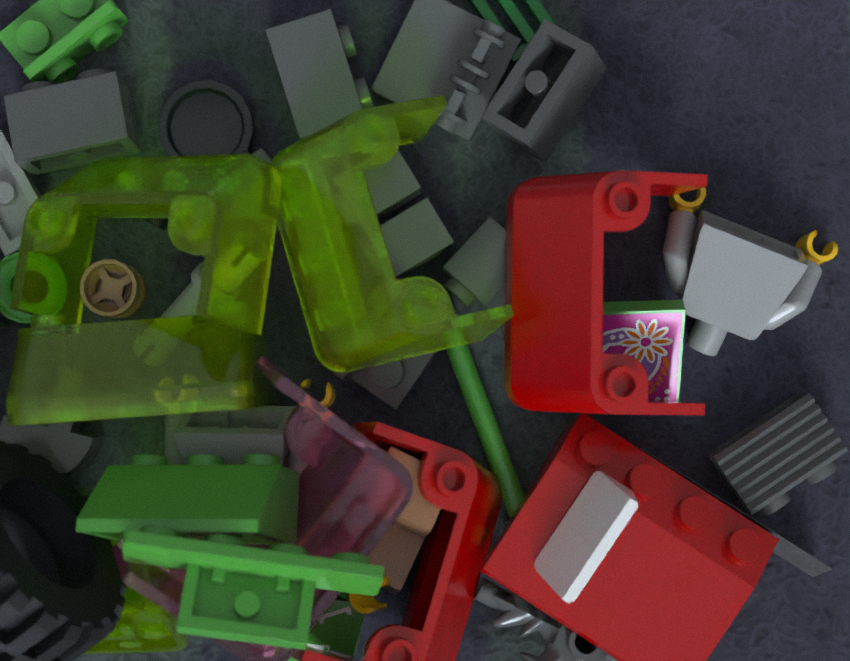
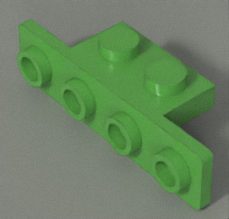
(249, 590)

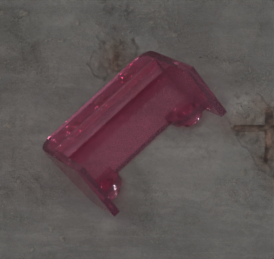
(344, 503)

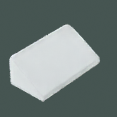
(585, 535)

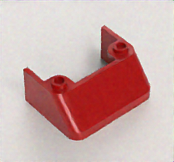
(557, 292)
(451, 557)

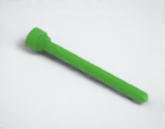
(486, 426)

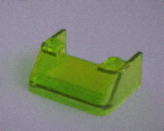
(213, 207)
(339, 254)
(133, 369)

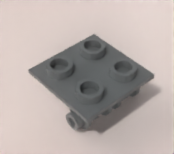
(448, 55)

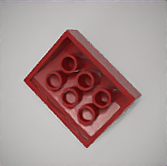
(669, 575)

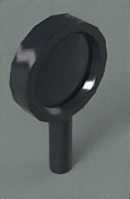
(204, 120)

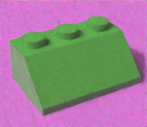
(196, 499)

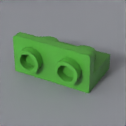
(60, 33)

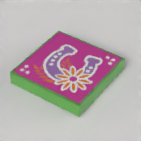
(652, 335)

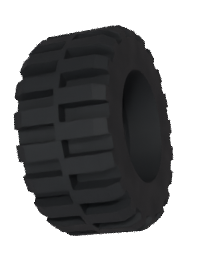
(55, 583)

